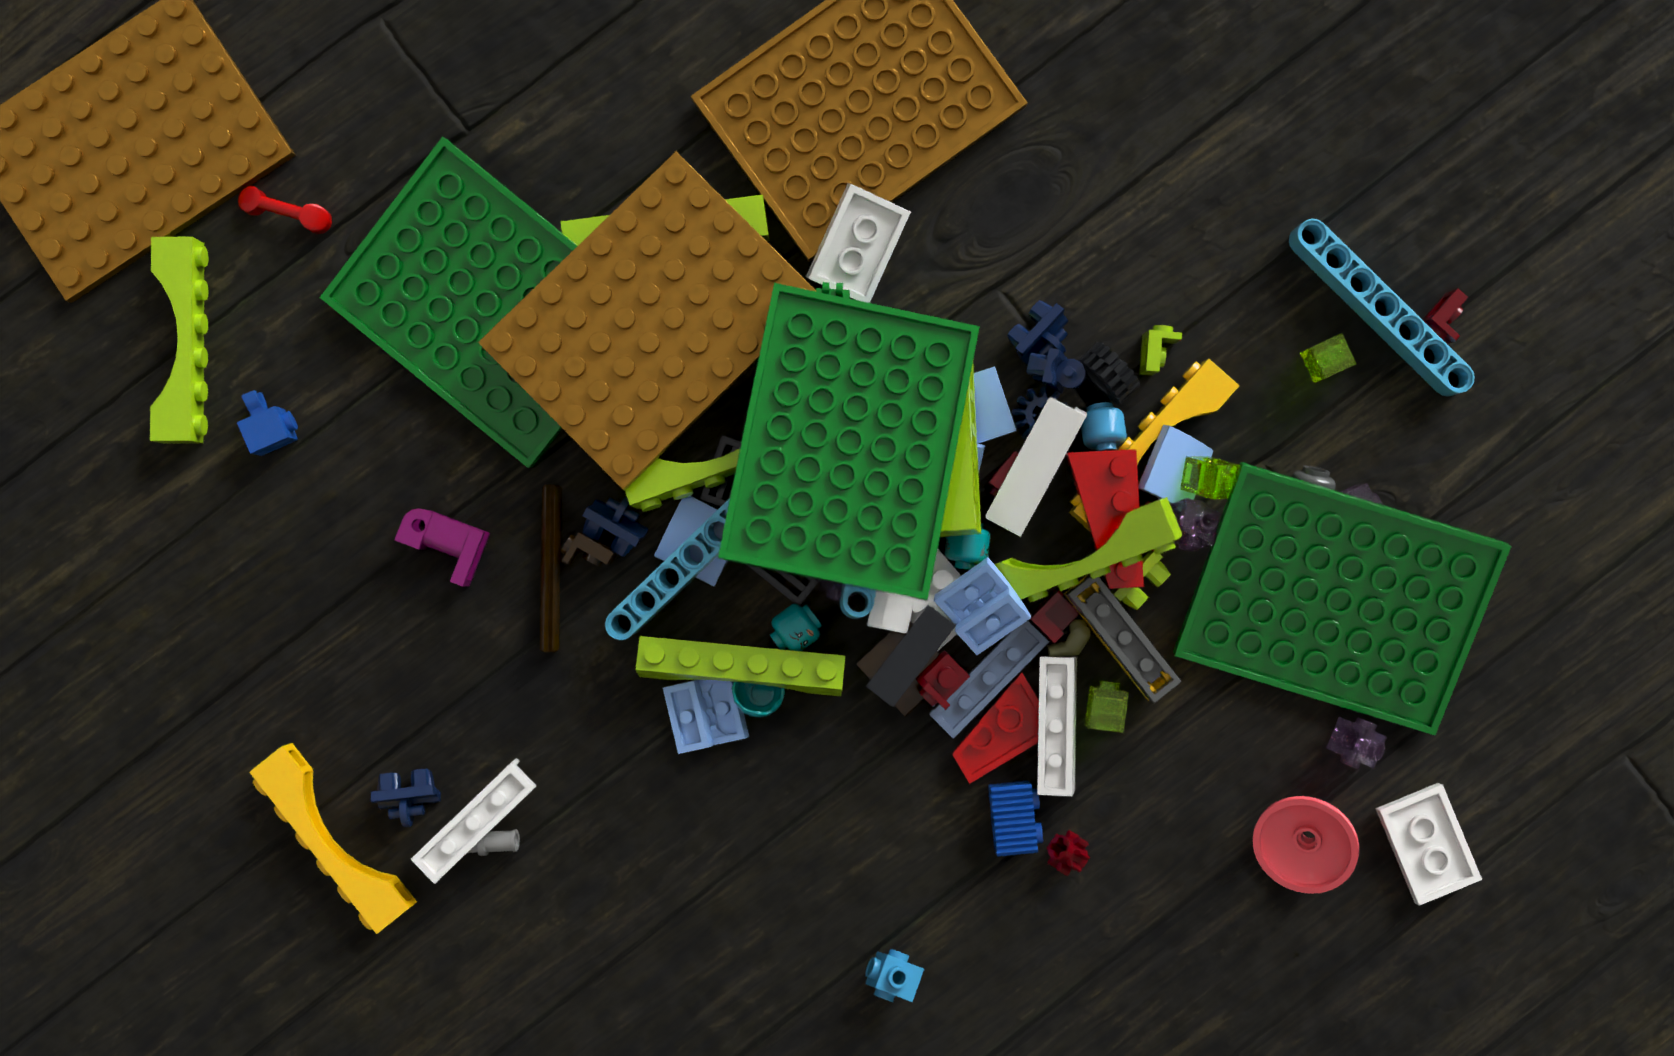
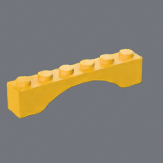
(1200, 395)
(289, 785)

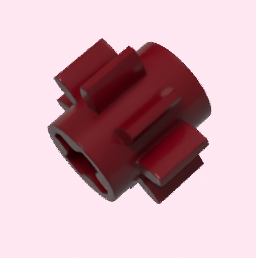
(1068, 853)

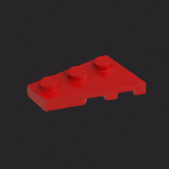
(1002, 732)

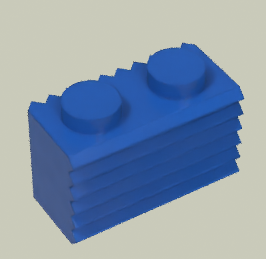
(1014, 818)

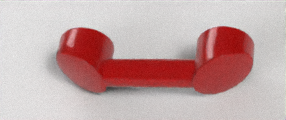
(311, 216)

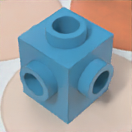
(893, 976)

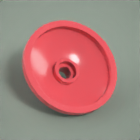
(1301, 861)

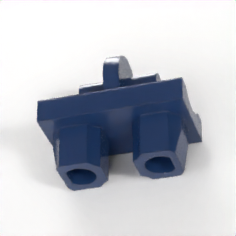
(1045, 335)
(1056, 370)
(618, 520)
(391, 795)

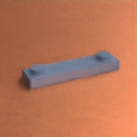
(989, 677)

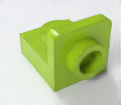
(1152, 353)

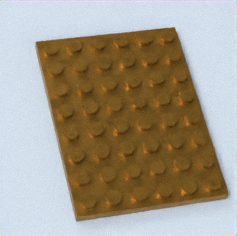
(857, 99)
(131, 145)
(645, 320)

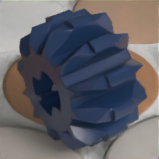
(1028, 406)

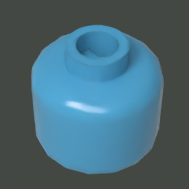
(1103, 427)

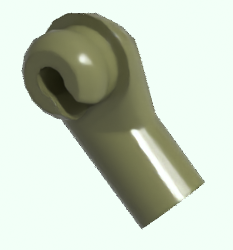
(1074, 643)

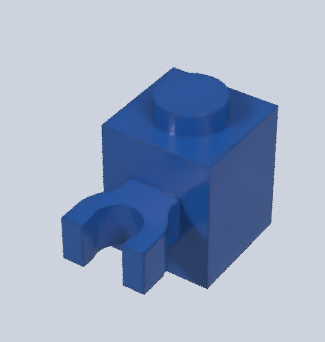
(266, 427)

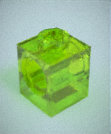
(1328, 358)
(1208, 476)
(1106, 707)

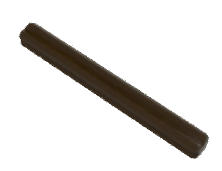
(550, 568)

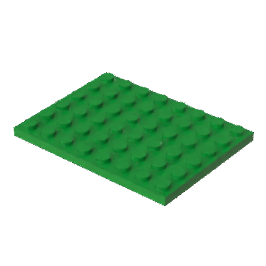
(440, 276)
(849, 442)
(1340, 598)

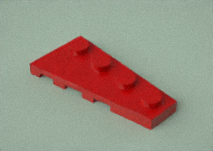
(1108, 492)

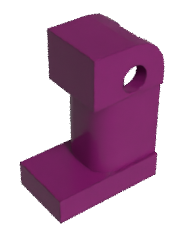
(447, 537)

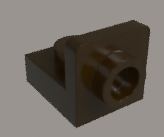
(594, 550)

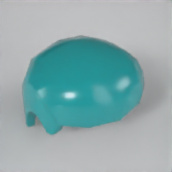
(757, 699)

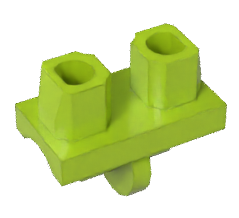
(1154, 571)

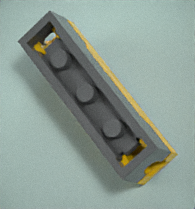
(1122, 638)

